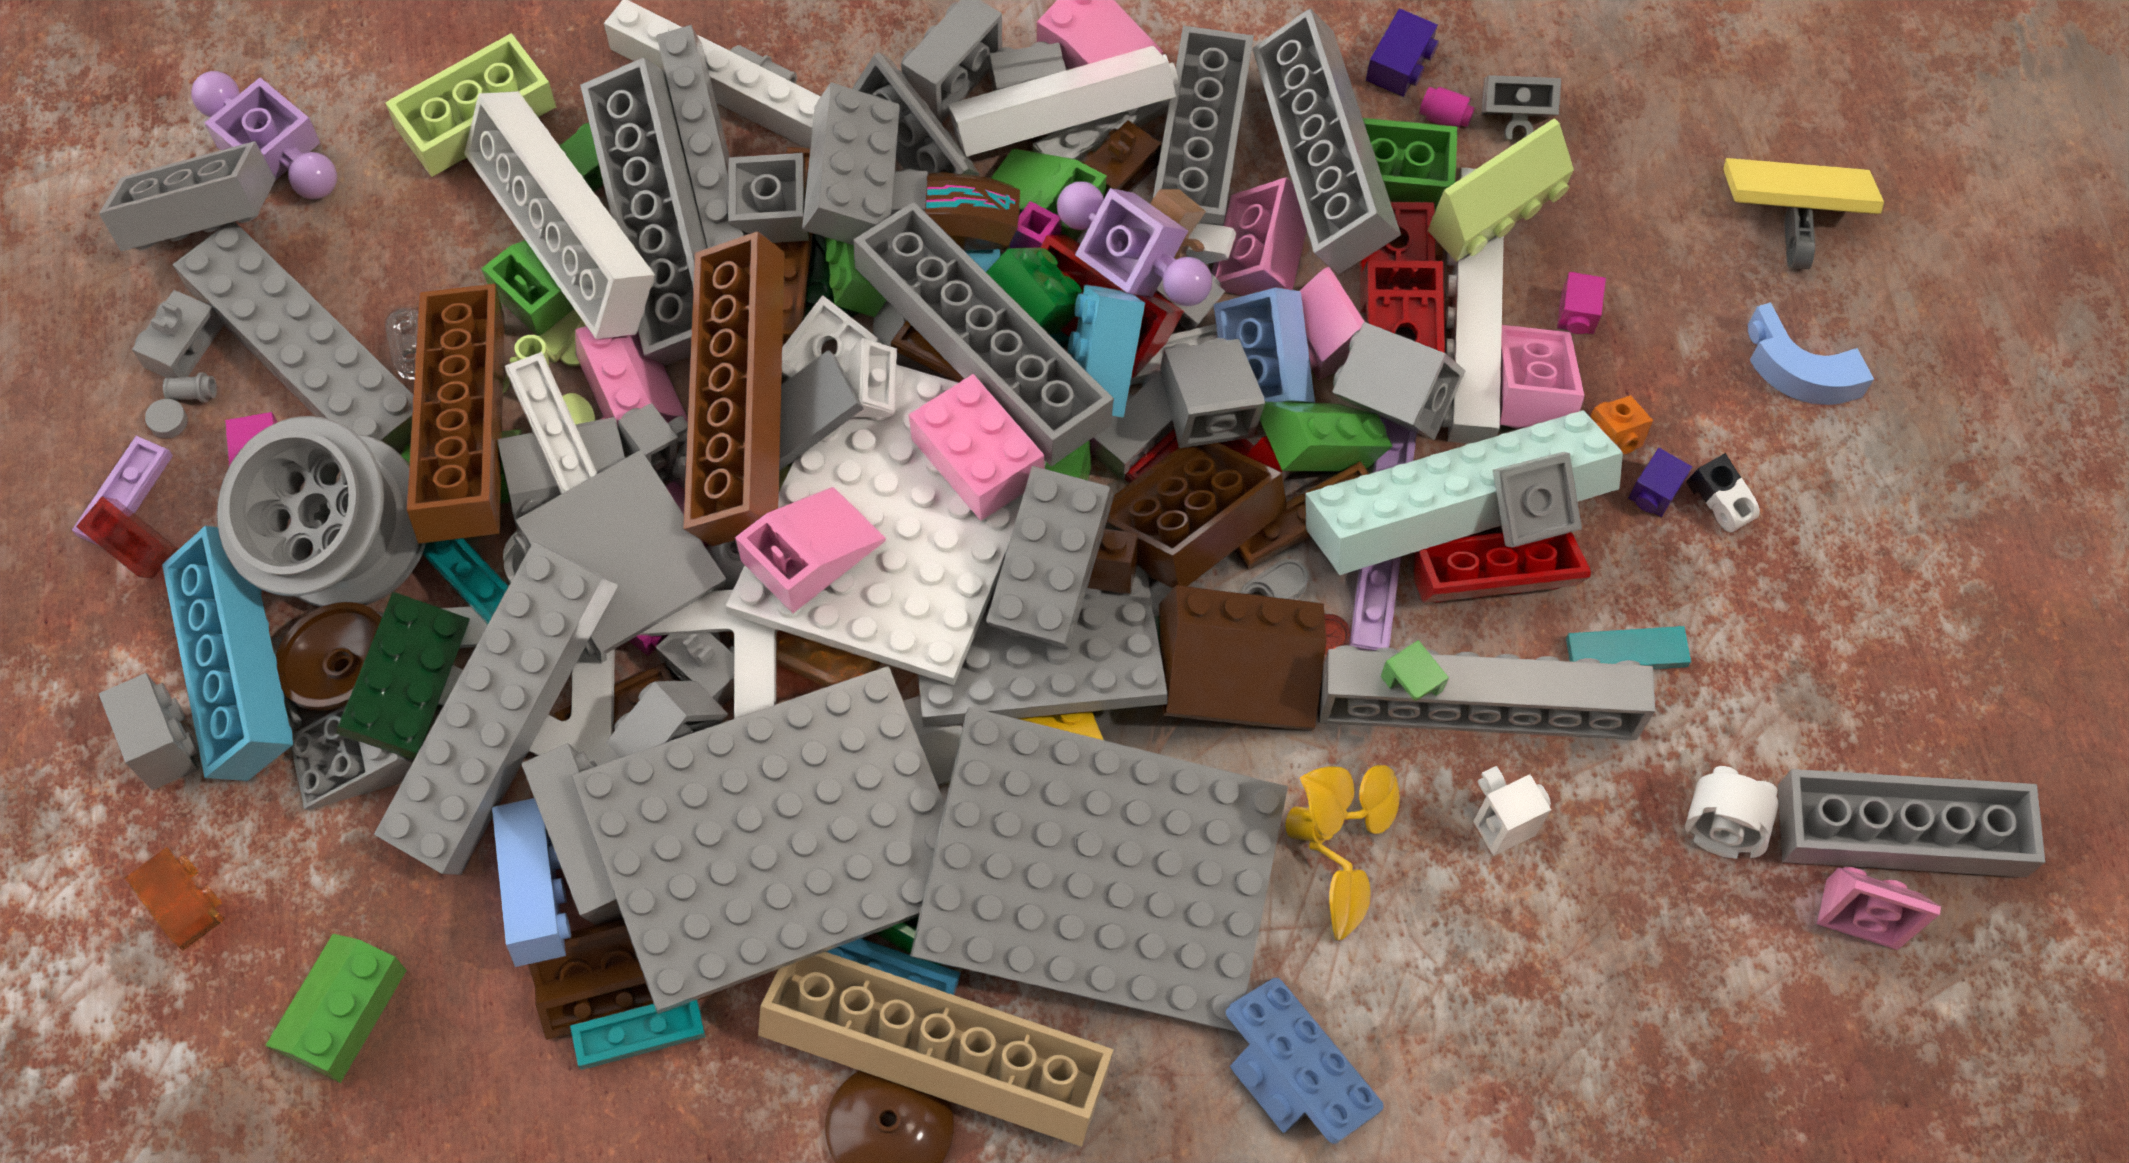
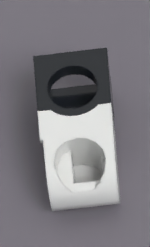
(1725, 493)

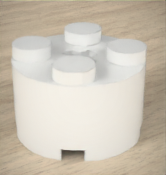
(1732, 813)

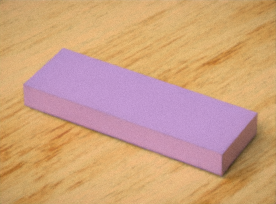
(131, 477)

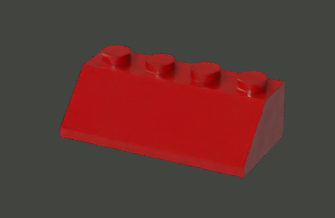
(1158, 316)
(1487, 567)

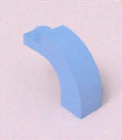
(1801, 373)

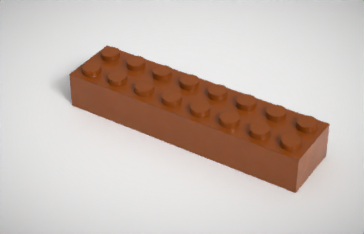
(734, 388)
(457, 415)

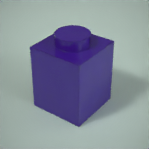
(1659, 482)

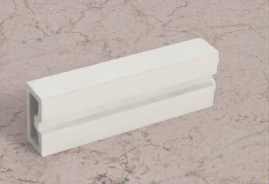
(1062, 100)

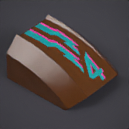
(973, 209)

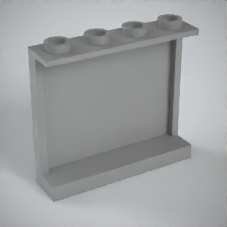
(632, 535)

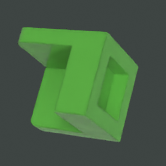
(1415, 672)

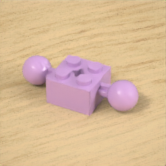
(270, 120)
(1133, 243)

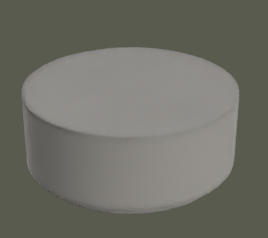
(166, 418)

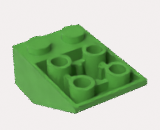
(1044, 177)
(527, 288)

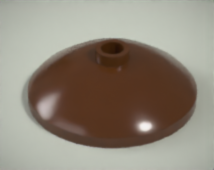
(319, 649)
(854, 1127)

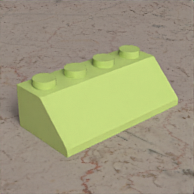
(1503, 192)

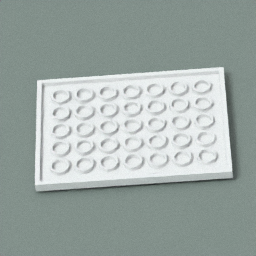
(931, 579)

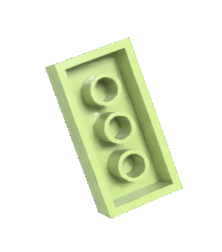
(440, 110)

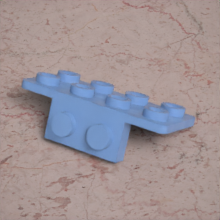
(1296, 1066)

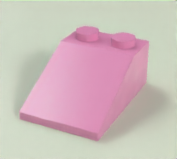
(1091, 31)
(1537, 376)
(1874, 908)

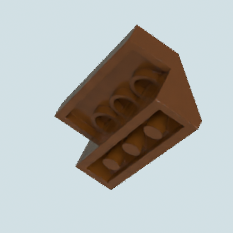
(591, 981)

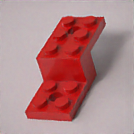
(1406, 283)

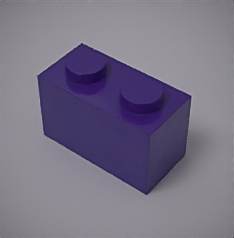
(1402, 52)

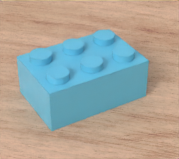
(1107, 339)

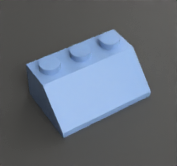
(1273, 339)

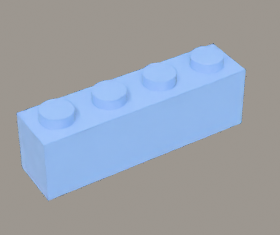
(529, 884)

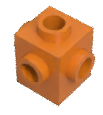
(1623, 422)

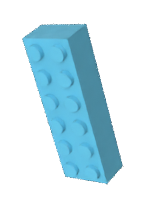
(226, 661)

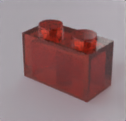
(126, 537)

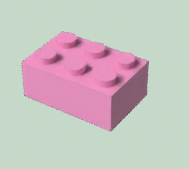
(975, 446)

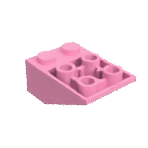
(807, 546)

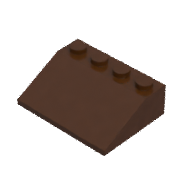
(1196, 510)
(1242, 657)

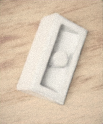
(873, 377)

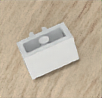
(1510, 811)

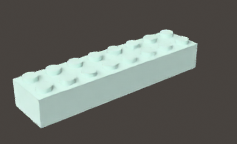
(1448, 492)

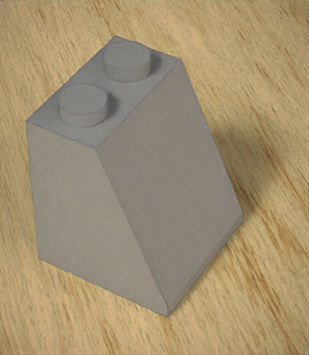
(1398, 379)
(1211, 392)

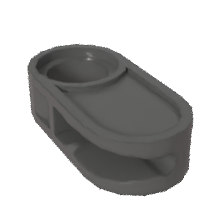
(1799, 237)

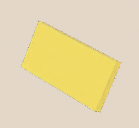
(1803, 186)

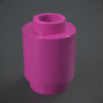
(1446, 107)

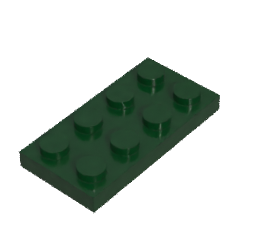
(403, 676)

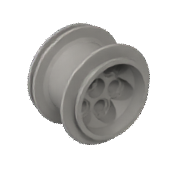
(355, 525)

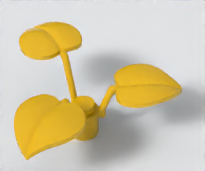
(1329, 795)

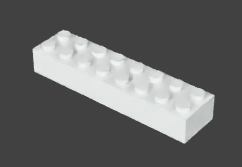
(558, 215)

